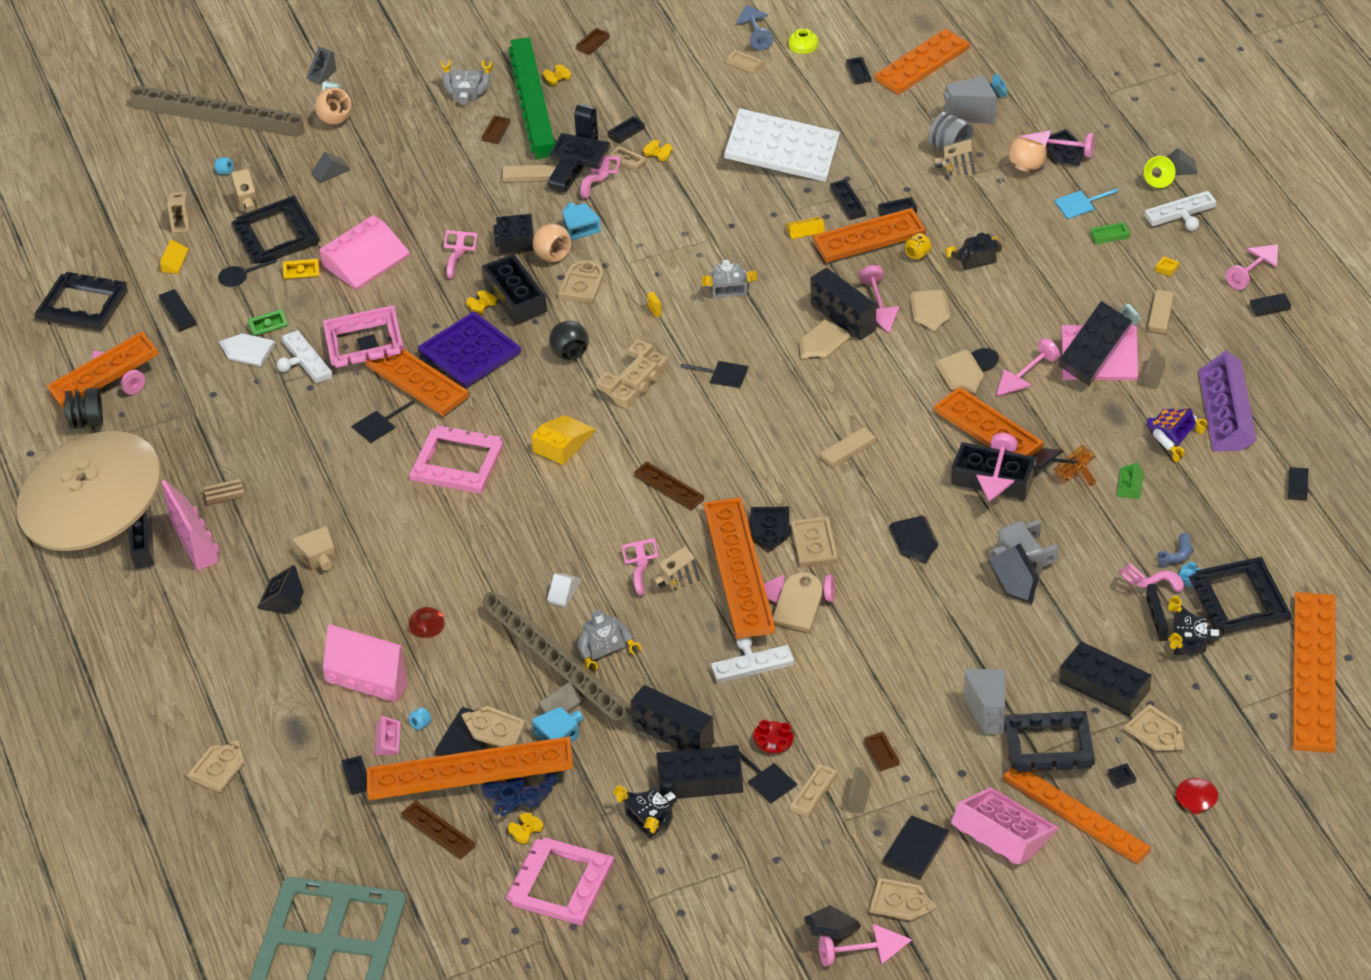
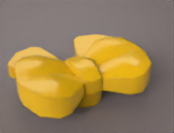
(560, 73)
(654, 149)
(479, 305)
(522, 833)

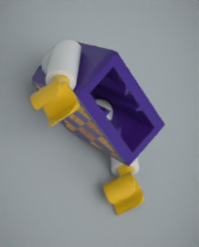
(1173, 426)

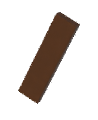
(669, 485)
(438, 829)

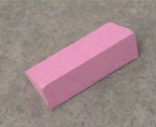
(387, 736)

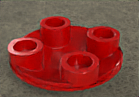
(773, 736)
(1196, 794)

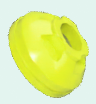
(803, 44)
(1167, 171)

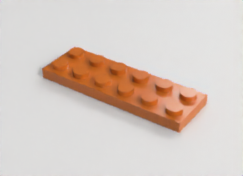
(922, 61)
(868, 235)
(105, 367)
(420, 381)
(984, 421)

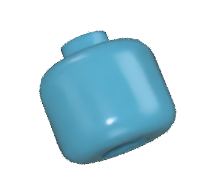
(223, 166)
(420, 718)

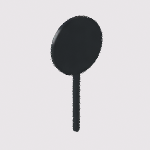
(235, 275)
(985, 358)

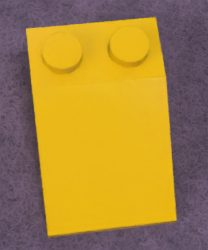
(561, 438)

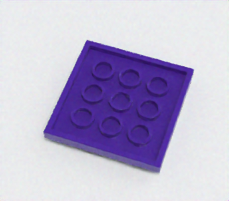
(469, 349)

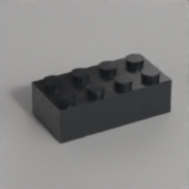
(514, 288)
(843, 304)
(1095, 343)
(982, 460)
(1105, 678)
(671, 720)
(700, 772)

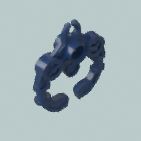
(513, 794)

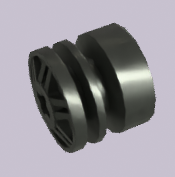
(83, 408)

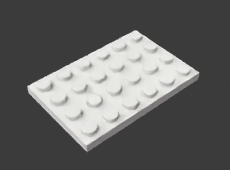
(782, 145)

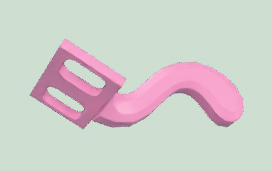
(603, 172)
(458, 249)
(641, 560)
(1174, 579)

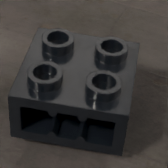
(514, 233)

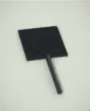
(724, 374)
(376, 425)
(1046, 455)
(770, 782)

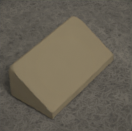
(1154, 370)
(564, 697)
(858, 791)

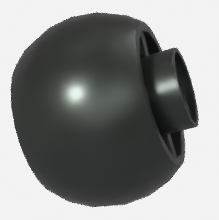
(568, 340)

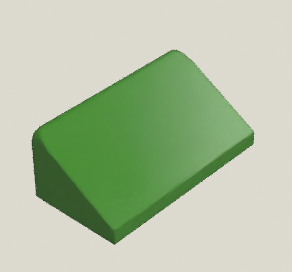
(267, 322)
(1130, 481)

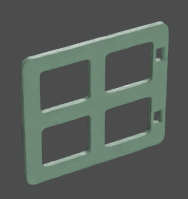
(329, 940)

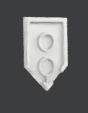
(247, 349)

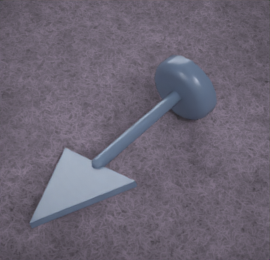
(761, 37)

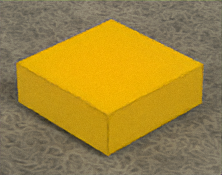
(1167, 266)
(654, 304)

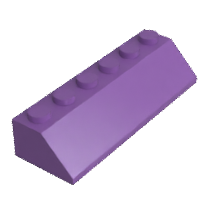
(1227, 403)

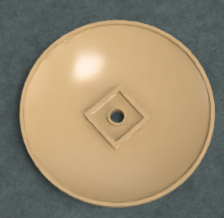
(75, 514)

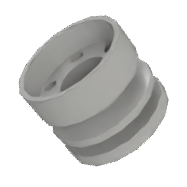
(949, 130)

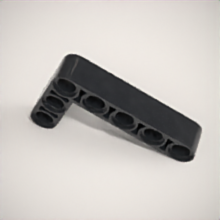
(585, 126)

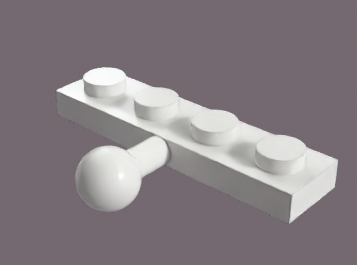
(1181, 208)
(305, 355)
(751, 662)

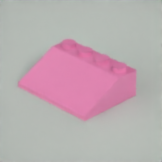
(363, 252)
(1121, 364)
(190, 528)
(364, 663)
(1003, 825)

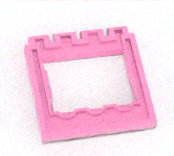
(360, 321)
(450, 477)
(585, 892)

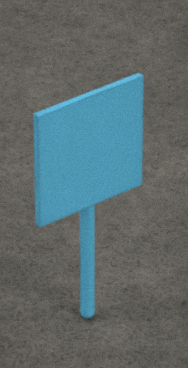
(1077, 203)

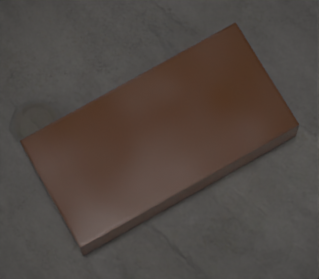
(592, 41)
(496, 129)
(881, 751)

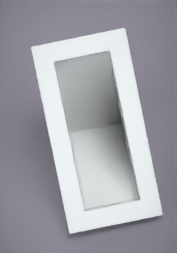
(562, 589)

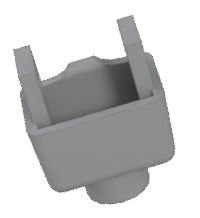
(1026, 535)

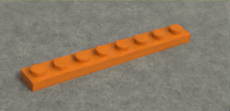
(1078, 814)

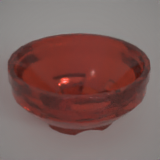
(426, 627)

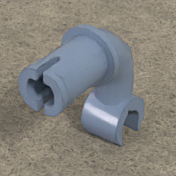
(1184, 551)

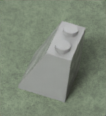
(971, 100)
(986, 698)

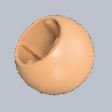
(336, 100)
(1027, 153)
(551, 242)

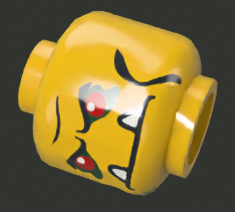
(918, 246)

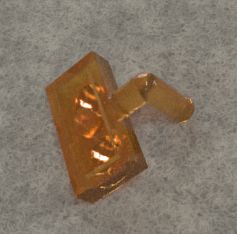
(1083, 456)

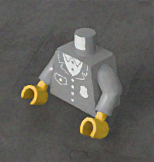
(466, 84)
(729, 280)
(602, 637)

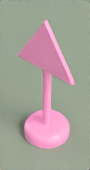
(1043, 137)
(1239, 277)
(884, 316)
(131, 381)
(1011, 382)
(993, 485)
(775, 586)
(887, 942)

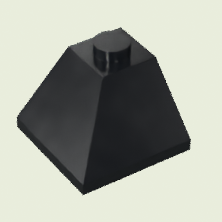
(282, 592)

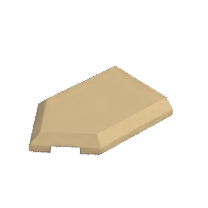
(930, 308)
(822, 340)
(961, 371)
(494, 726)
(1156, 730)
(218, 766)
(900, 900)

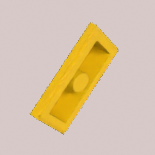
(805, 227)
(173, 257)
(301, 269)

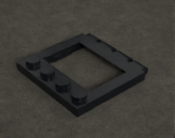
(296, 217)
(80, 318)
(1262, 582)
(1045, 761)

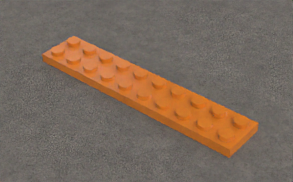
(739, 568)
(1314, 672)
(469, 768)

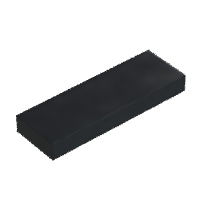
(848, 199)
(177, 310)
(1157, 612)

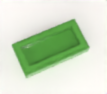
(1110, 233)

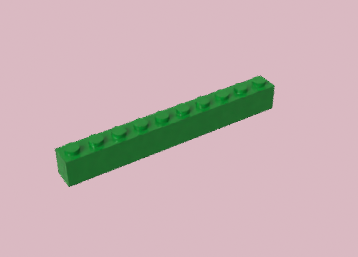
(532, 97)

